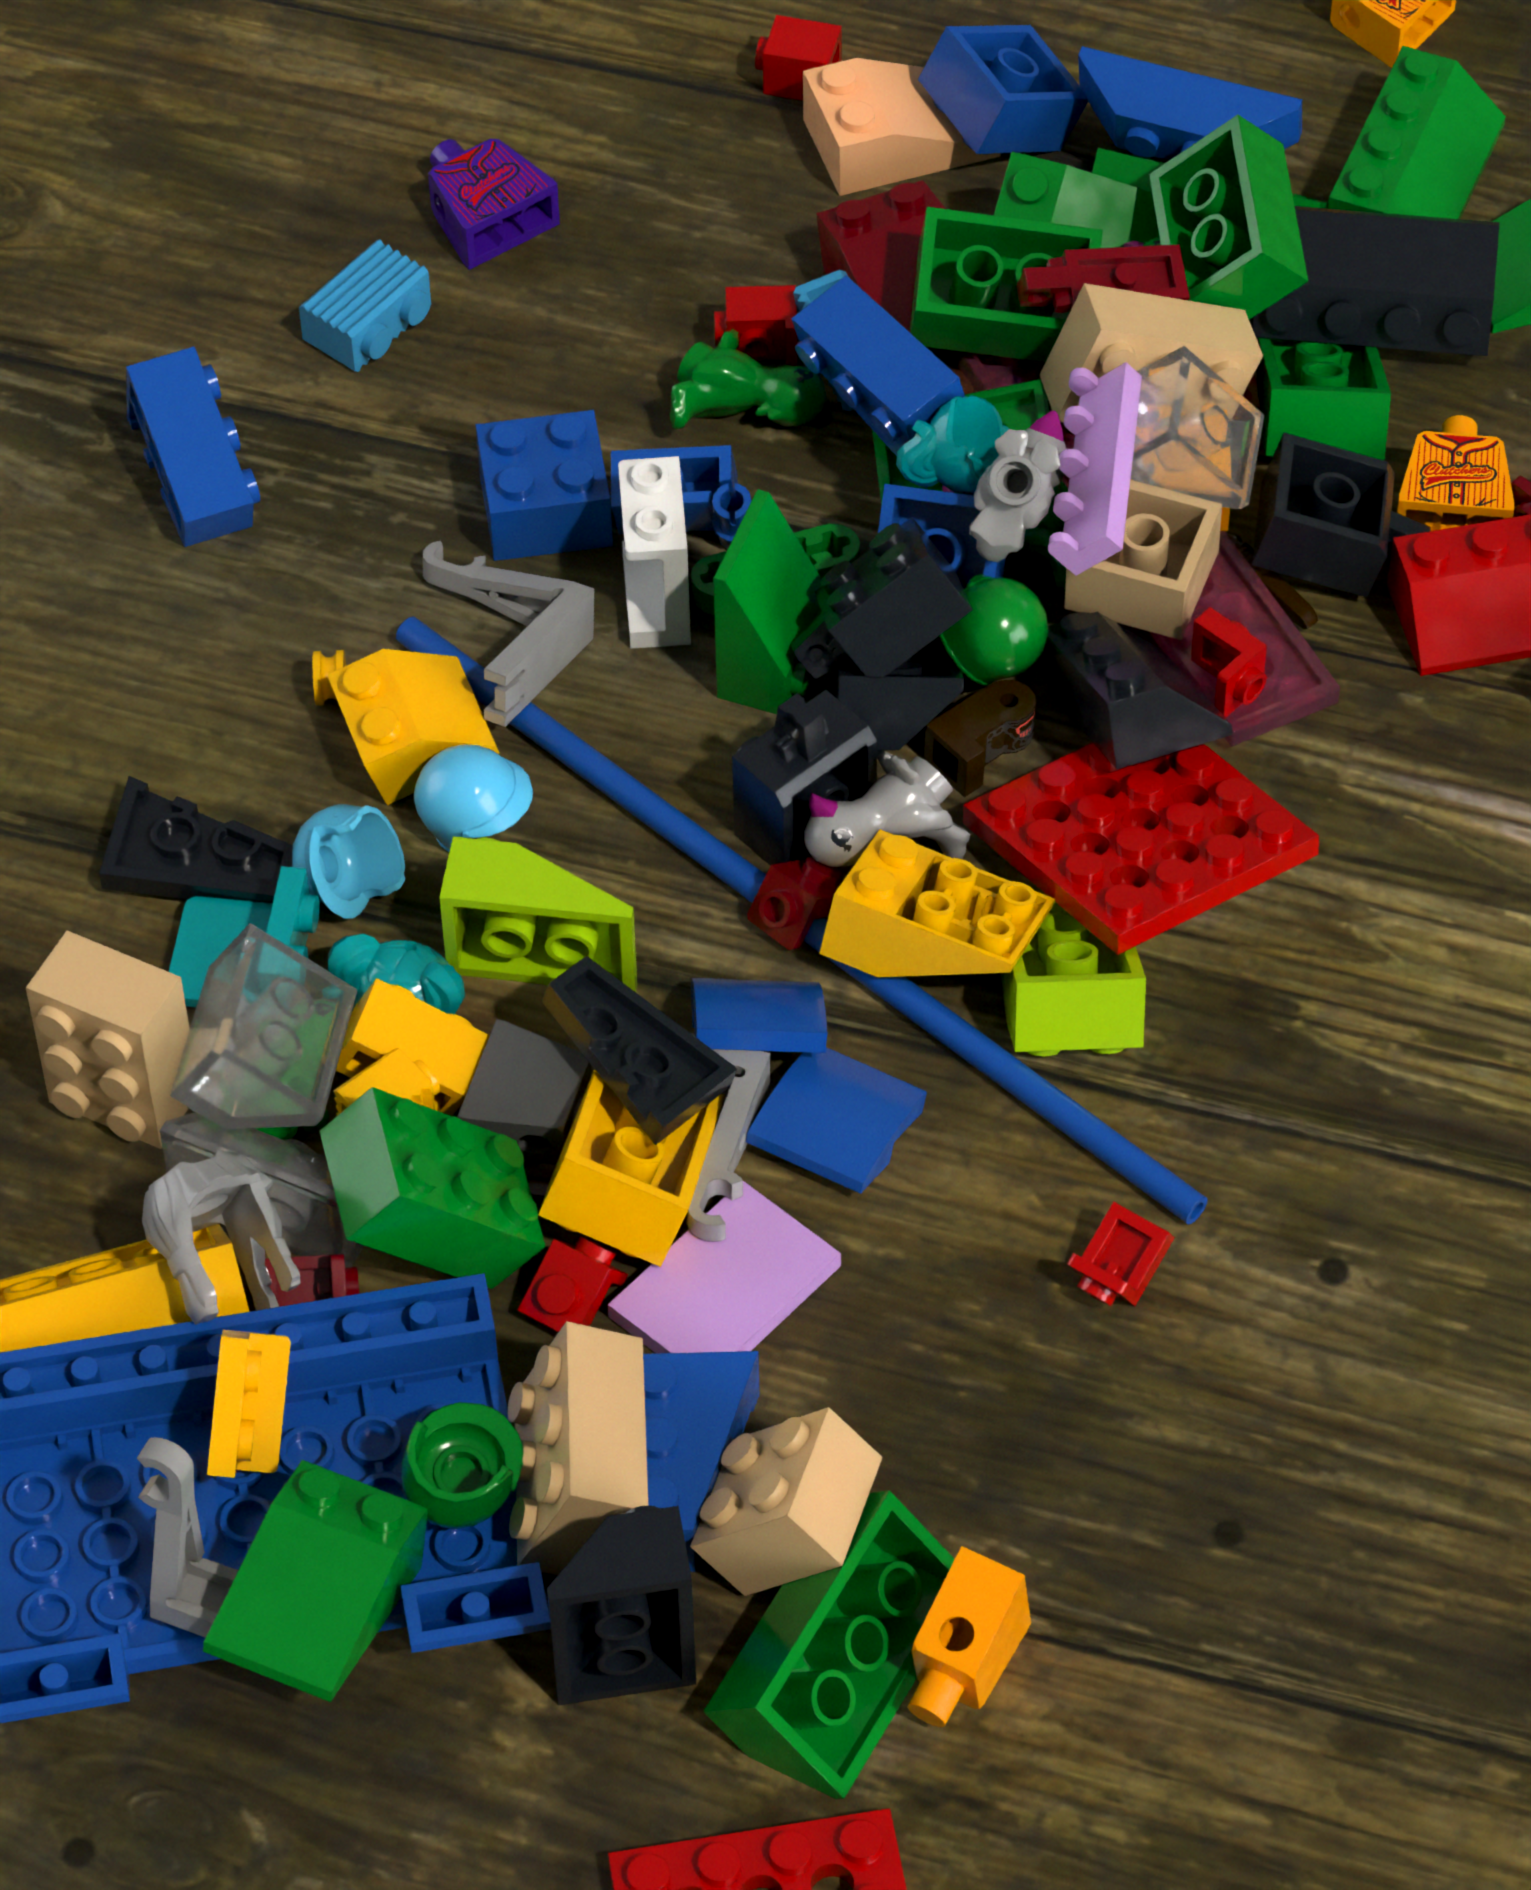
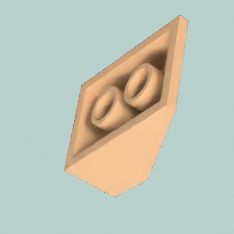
(878, 125)

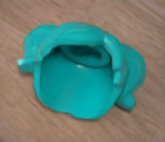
(953, 446)
(398, 962)

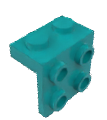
(213, 923)

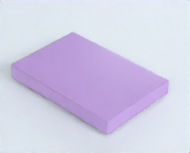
(729, 1289)

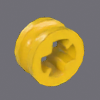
(321, 668)

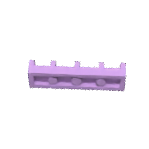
(1097, 467)

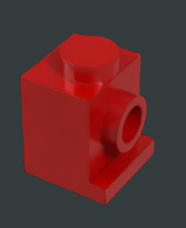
(762, 321)

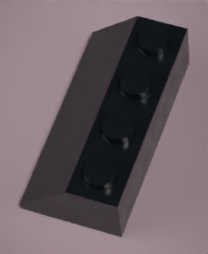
(1390, 283)

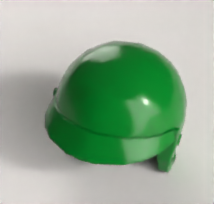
(1000, 633)
(461, 1464)

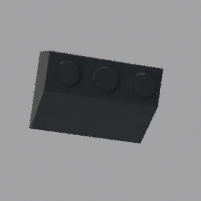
(1126, 691)
(624, 1610)

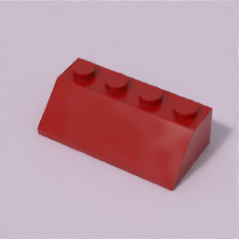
(1464, 594)

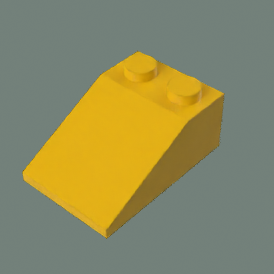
(622, 1184)

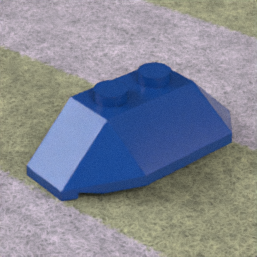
(1167, 110)

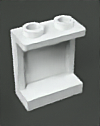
(654, 552)

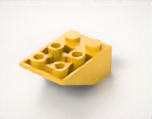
(928, 914)

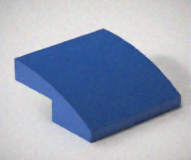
(759, 1015)
(836, 1118)

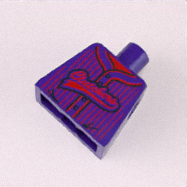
(489, 198)

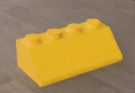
(112, 1293)

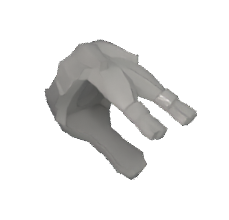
(212, 1193)

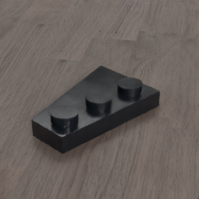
(183, 854)
(637, 1049)

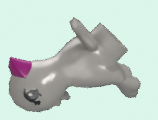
(1017, 487)
(899, 802)

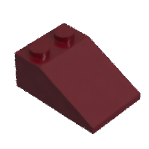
(879, 243)

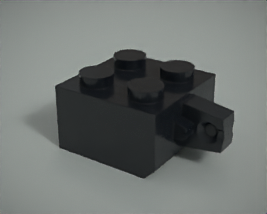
(1327, 516)
(883, 605)
(809, 750)

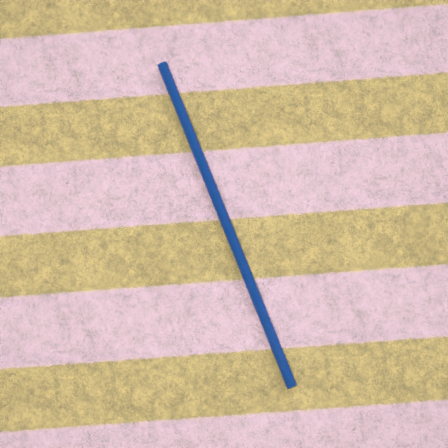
(897, 991)

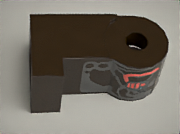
(979, 732)

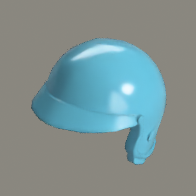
(470, 793)
(349, 857)

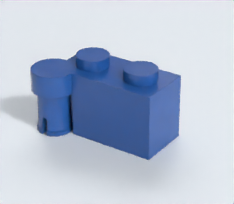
(708, 488)

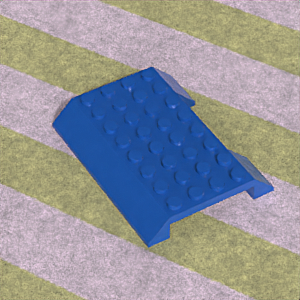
(355, 1387)

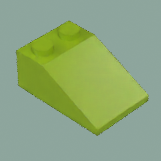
(527, 918)
(1074, 992)

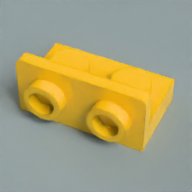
(248, 1403)

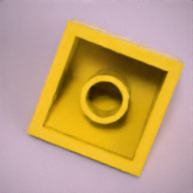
(405, 712)

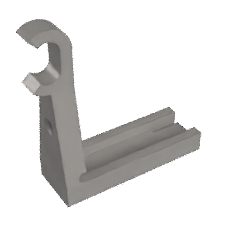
(553, 609)
(741, 1106)
(183, 1584)

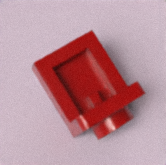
(1232, 657)
(1121, 1257)
(571, 1283)

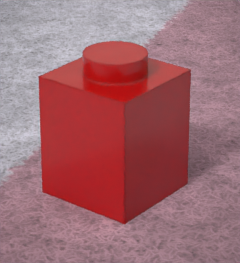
(791, 49)

